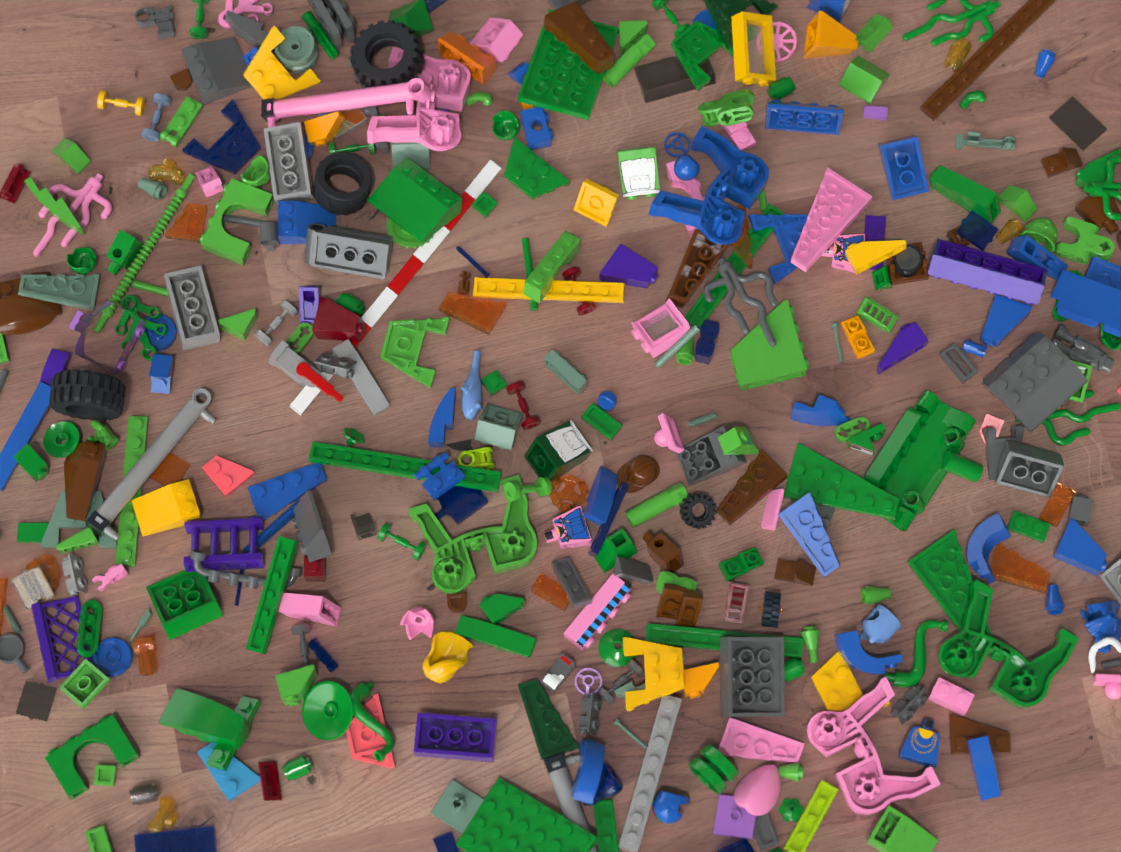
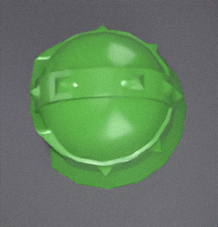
(1042, 231)

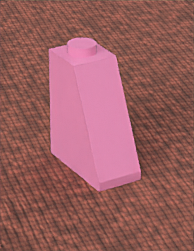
(310, 608)

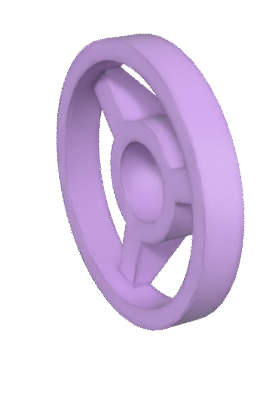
(588, 676)

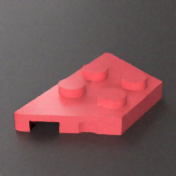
(364, 741)

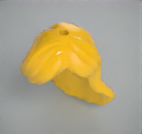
(446, 656)

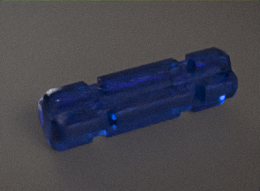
(323, 655)

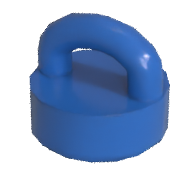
(607, 401)

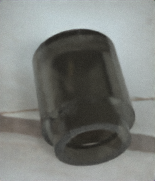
(144, 793)

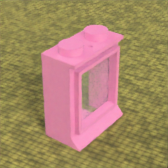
(660, 329)

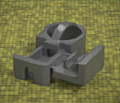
(161, 17)

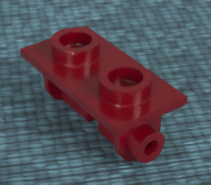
(14, 183)

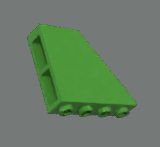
(761, 364)

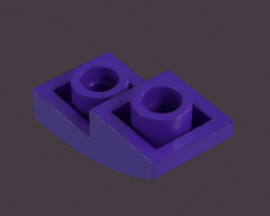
(55, 362)

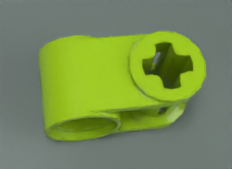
(478, 458)

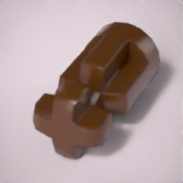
(463, 287)

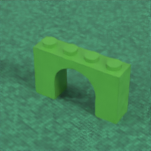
(236, 196)

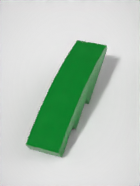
(495, 636)

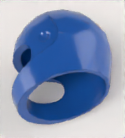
(666, 806)

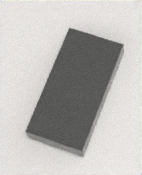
(765, 832)

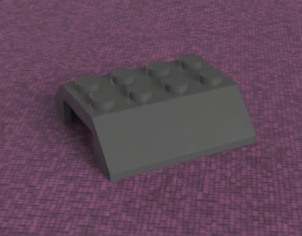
(1035, 380)

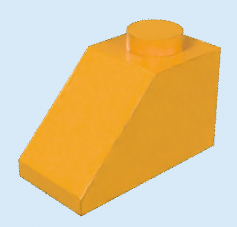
(323, 128)
(698, 679)

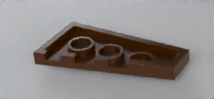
(757, 482)

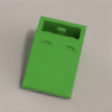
(900, 834)

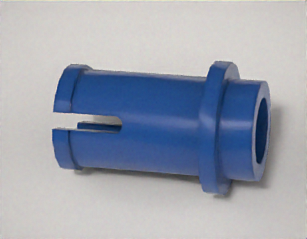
(974, 348)

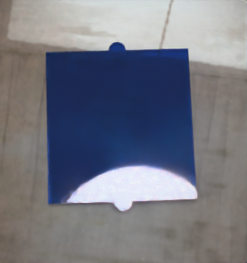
(977, 230)

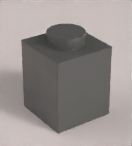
(1080, 509)

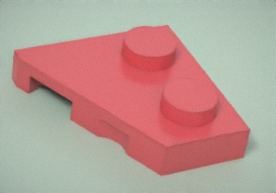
(226, 474)

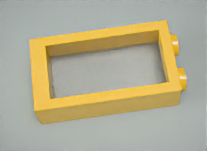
(753, 48)

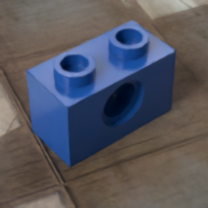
(536, 138)

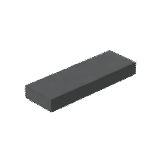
(571, 582)

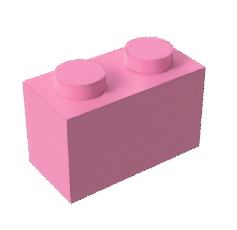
(951, 697)

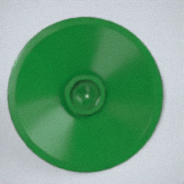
(327, 710)

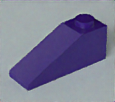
(907, 342)

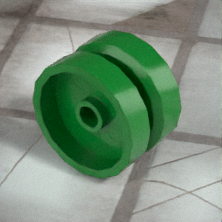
(713, 769)

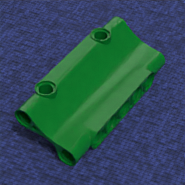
(914, 454)

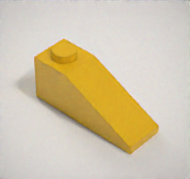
(868, 254)

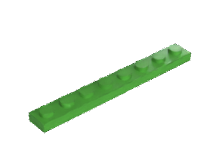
(128, 524)

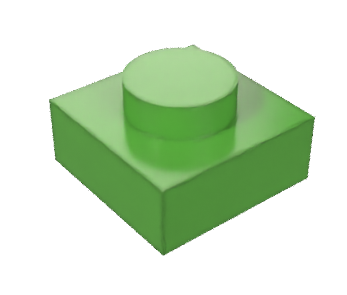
(105, 775)

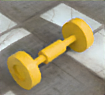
(103, 99)

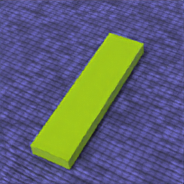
(811, 817)

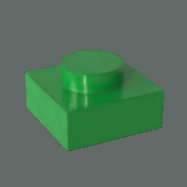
(484, 204)
(493, 383)

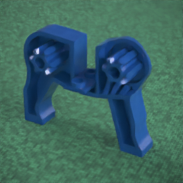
(740, 180)

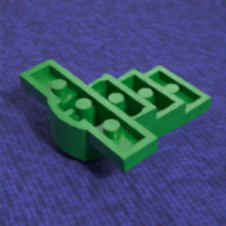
(211, 723)

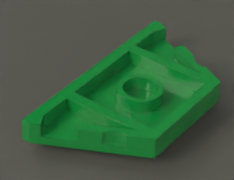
(531, 172)

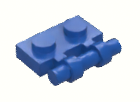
(443, 479)

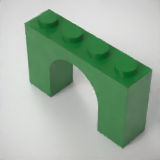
(63, 760)

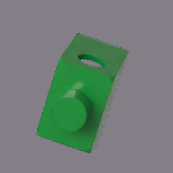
(122, 252)

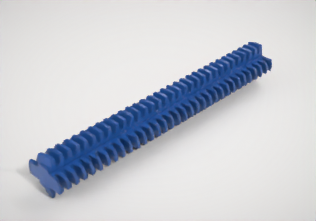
(274, 527)

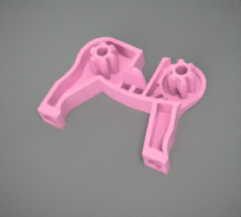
(430, 127)
(864, 784)

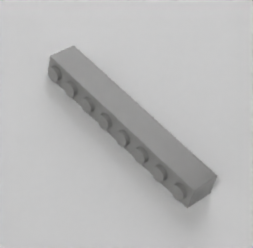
(650, 774)

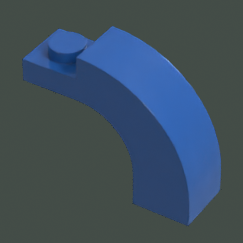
(983, 541)
(853, 654)
(589, 770)

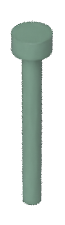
(834, 326)
(617, 722)

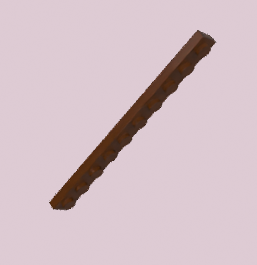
(984, 57)

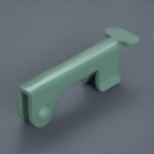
(973, 140)

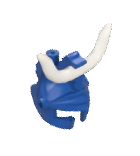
(1105, 626)

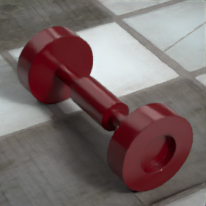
(572, 274)
(516, 388)

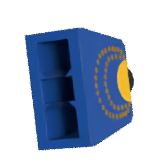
(921, 745)

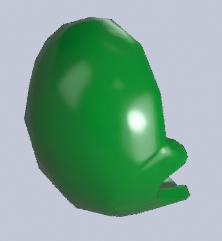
(505, 125)
(82, 260)

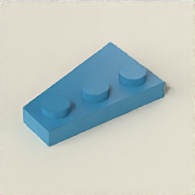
(235, 779)

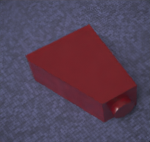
(336, 322)

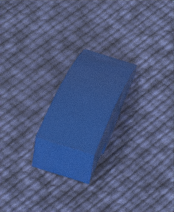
(442, 420)
(601, 496)
(983, 768)

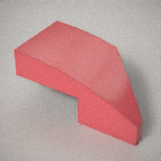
(991, 422)

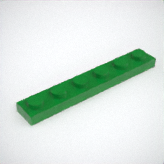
(272, 595)

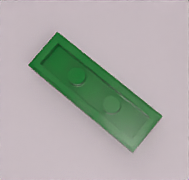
(605, 826)

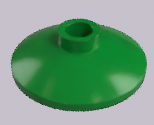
(56, 434)
(607, 650)

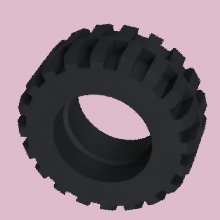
(381, 36)
(87, 395)

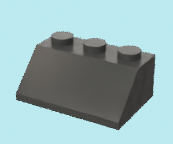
(1029, 468)
(310, 529)

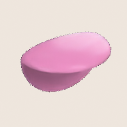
(759, 790)

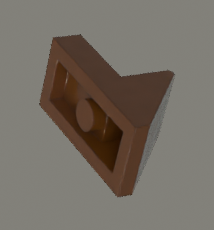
(1061, 162)
(795, 572)

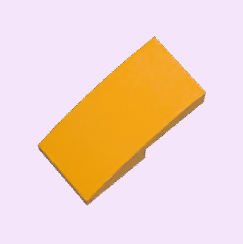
(857, 337)

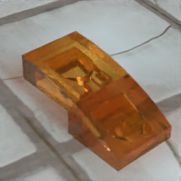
(1057, 505)

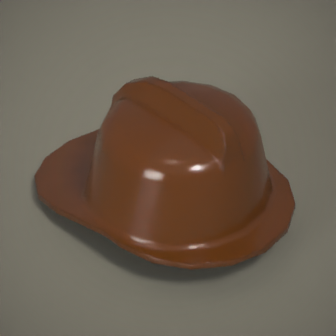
(638, 473)

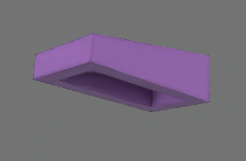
(875, 112)

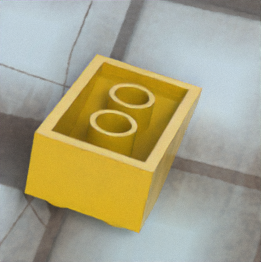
(166, 508)

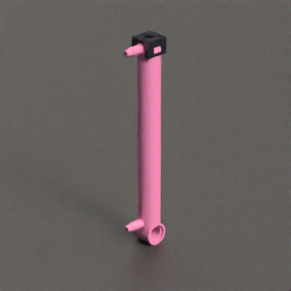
(275, 110)

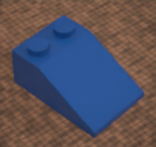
(903, 167)
(295, 218)

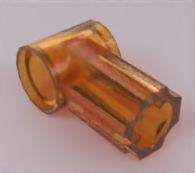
(144, 650)

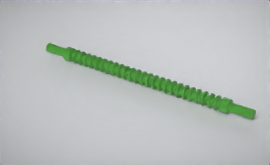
(180, 194)

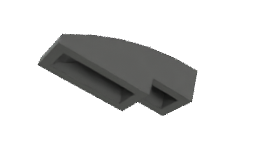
(246, 28)

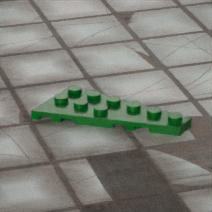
(946, 577)

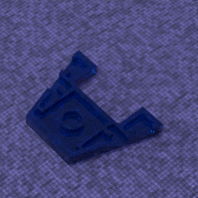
(232, 149)

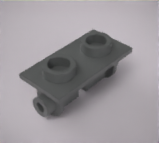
(327, 363)
(916, 698)
(591, 705)

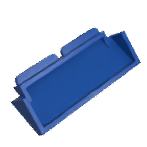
(1088, 302)

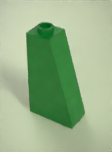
(966, 193)

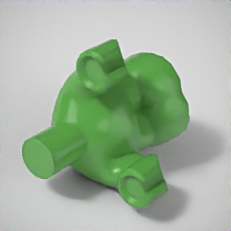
(103, 435)

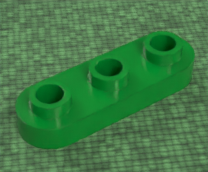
(93, 622)

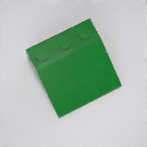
(183, 602)

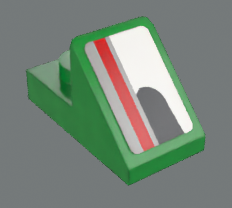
(862, 441)

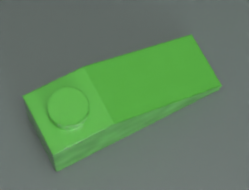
(738, 442)

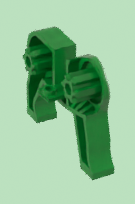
(1016, 680)

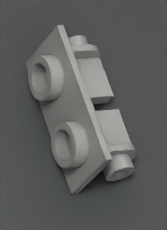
(77, 583)

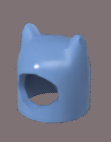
(879, 626)

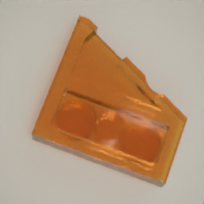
(189, 224)

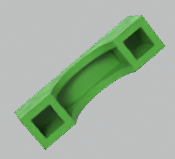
(542, 277)

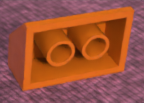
(456, 48)

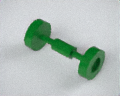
(659, 4)
(199, 32)
(351, 148)
(418, 551)

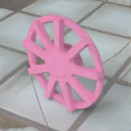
(779, 41)

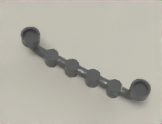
(234, 578)

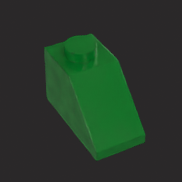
(31, 463)
(500, 607)

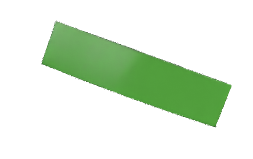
(56, 208)

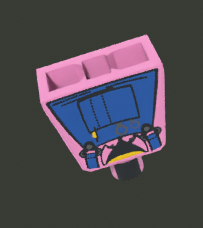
(838, 249)
(569, 530)

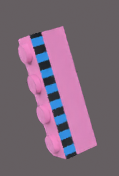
(595, 615)

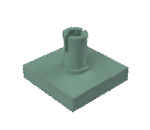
(457, 806)

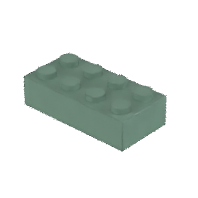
(565, 372)

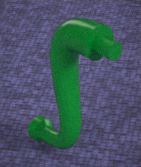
(911, 678)
(357, 695)

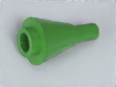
(811, 638)
(792, 771)

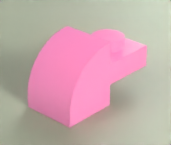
(739, 135)

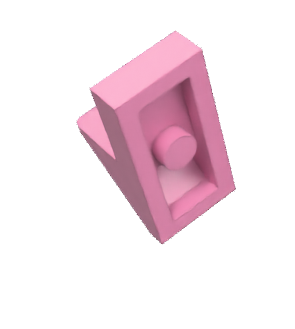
(209, 181)

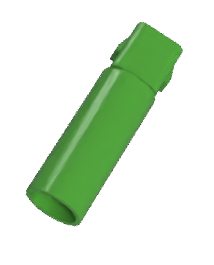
(628, 59)
(656, 505)

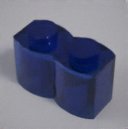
(706, 344)

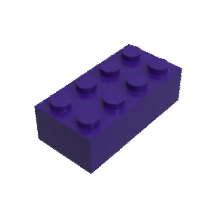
(455, 737)

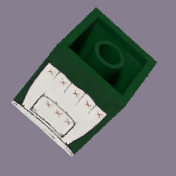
(558, 451)

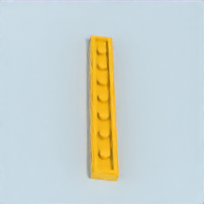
(559, 290)

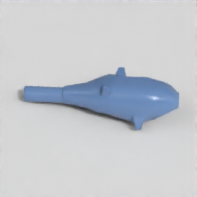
(472, 390)

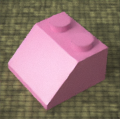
(498, 38)

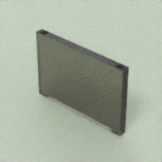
(1078, 123)

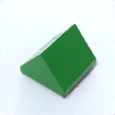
(881, 278)

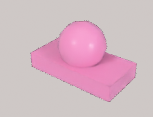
(668, 434)
(1111, 682)

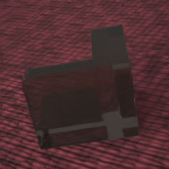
(363, 526)

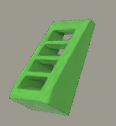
(880, 310)
(78, 541)

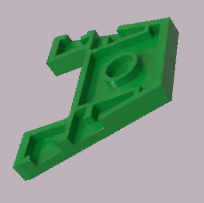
(695, 47)

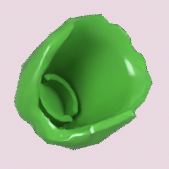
(257, 173)

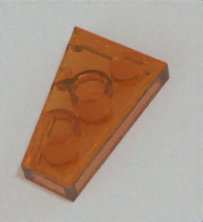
(1016, 571)

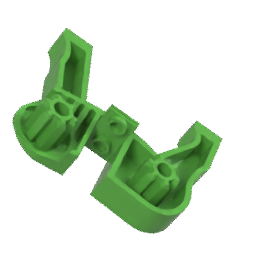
(507, 546)

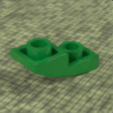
(741, 564)

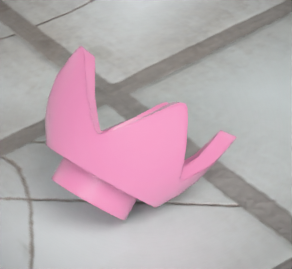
(418, 620)

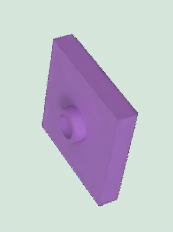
(733, 820)

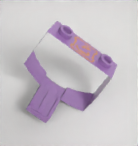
(80, 324)

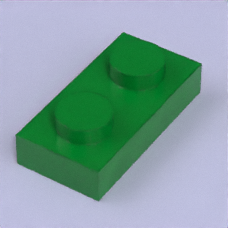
(1028, 526)

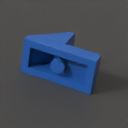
(161, 373)

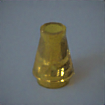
(1009, 231)

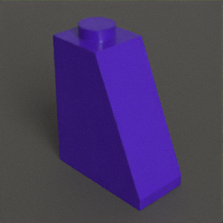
(629, 268)

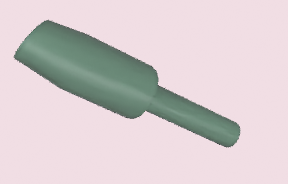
(142, 622)

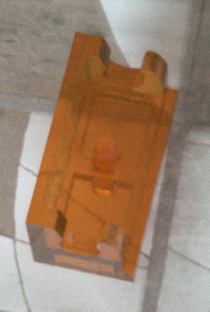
(550, 592)

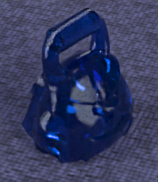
(608, 785)

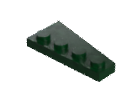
(546, 725)

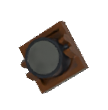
(908, 265)

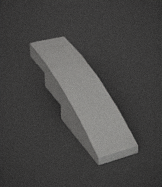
(362, 379)

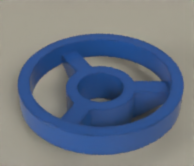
(671, 145)

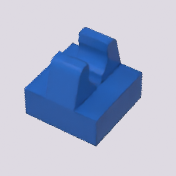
(518, 72)

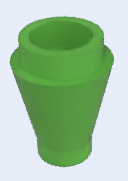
(686, 353)
(872, 595)

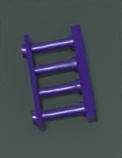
(230, 561)

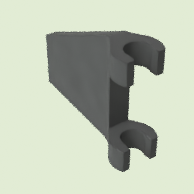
(995, 446)

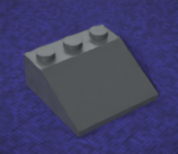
(216, 68)

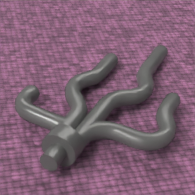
(730, 279)

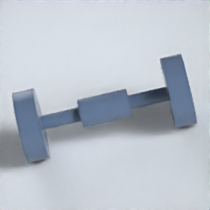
(161, 100)

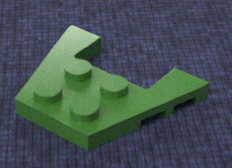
(404, 346)

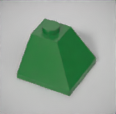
(415, 16)

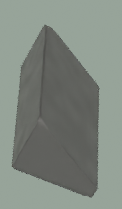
(633, 570)

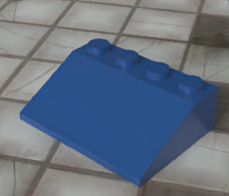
(803, 117)

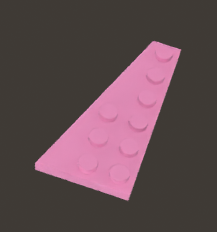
(832, 212)

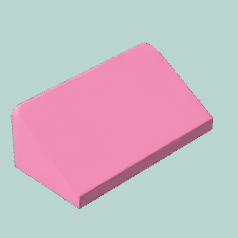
(772, 509)

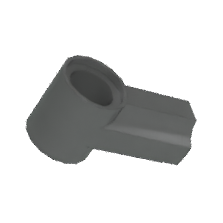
(268, 235)

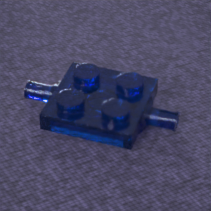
(460, 503)

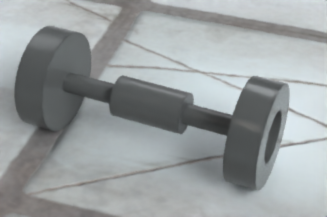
(301, 630)
(606, 696)

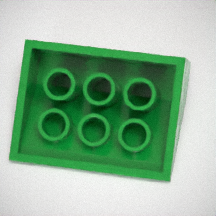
(416, 200)

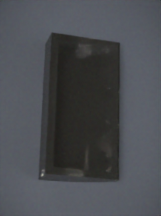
(667, 78)

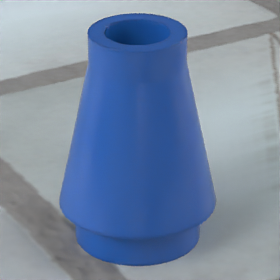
(1045, 60)
(1054, 601)

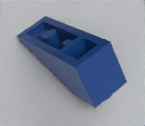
(1029, 251)

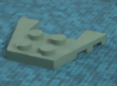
(60, 521)

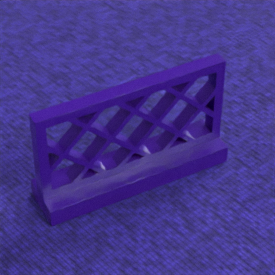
(44, 637)

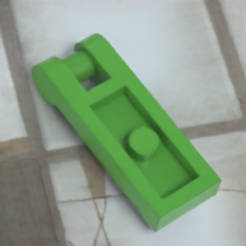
(181, 121)

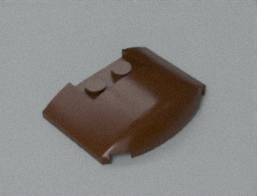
(22, 313)

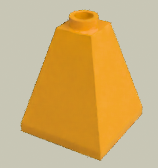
(827, 38)

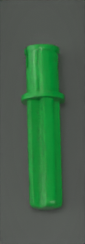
(316, 28)

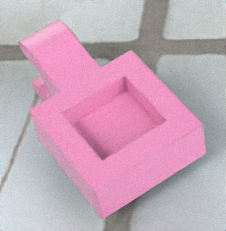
(114, 574)

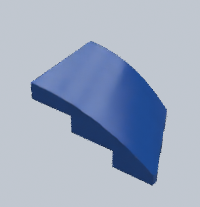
(825, 413)

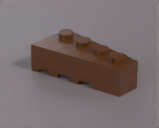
(580, 35)
(694, 268)

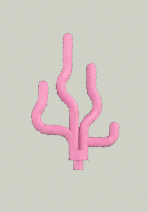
(83, 197)

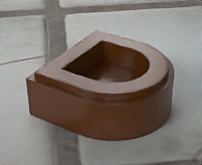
(181, 80)
(457, 602)

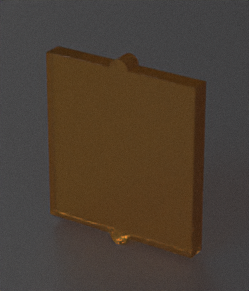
(170, 470)

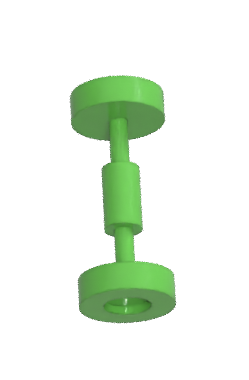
(542, 486)

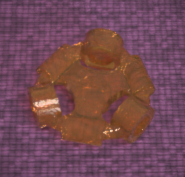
(568, 493)
(53, 572)

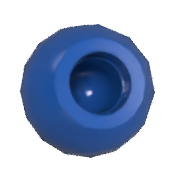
(686, 168)

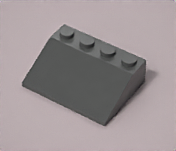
(752, 676)

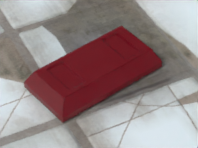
(269, 781)

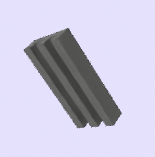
(974, 371)

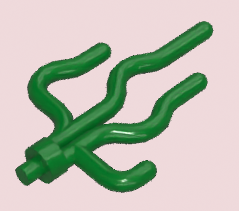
(975, 12)
(1107, 188)
(1075, 418)

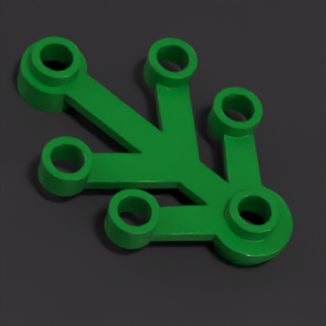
(149, 325)

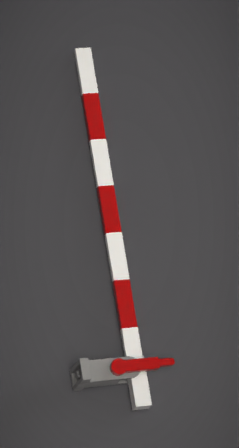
(316, 381)

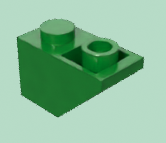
(615, 545)

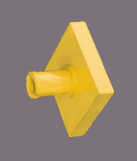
(596, 202)

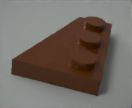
(963, 730)

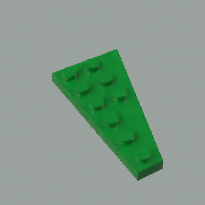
(836, 486)

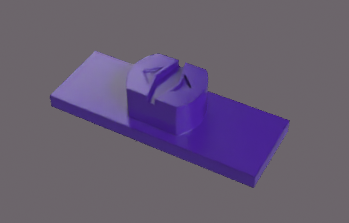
(875, 231)

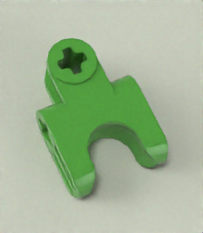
(729, 109)
(1087, 245)

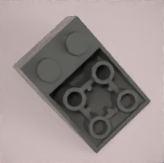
(706, 459)

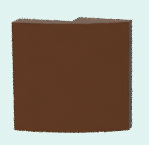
(680, 605)

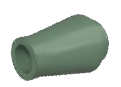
(154, 188)

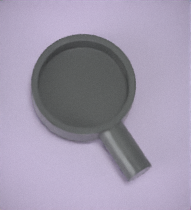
(12, 651)

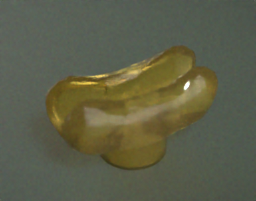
(957, 54)
(166, 171)
(165, 816)

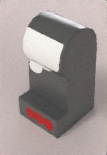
(558, 673)

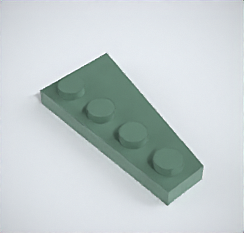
(67, 290)

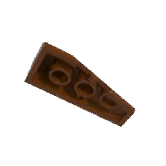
(82, 476)

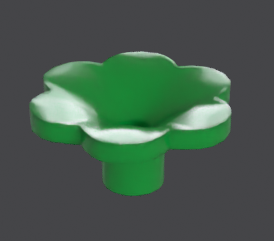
(353, 436)
(788, 814)

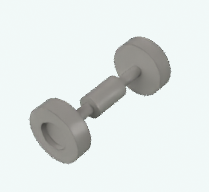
(263, 337)

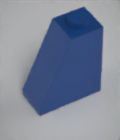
(1003, 320)
(1080, 550)

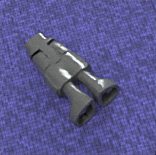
(1082, 350)

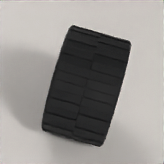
(347, 165)

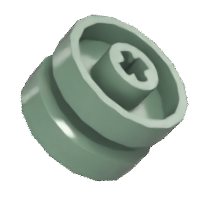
(297, 50)

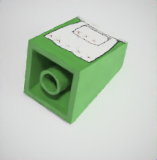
(638, 172)

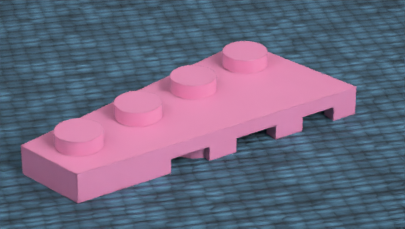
(752, 742)

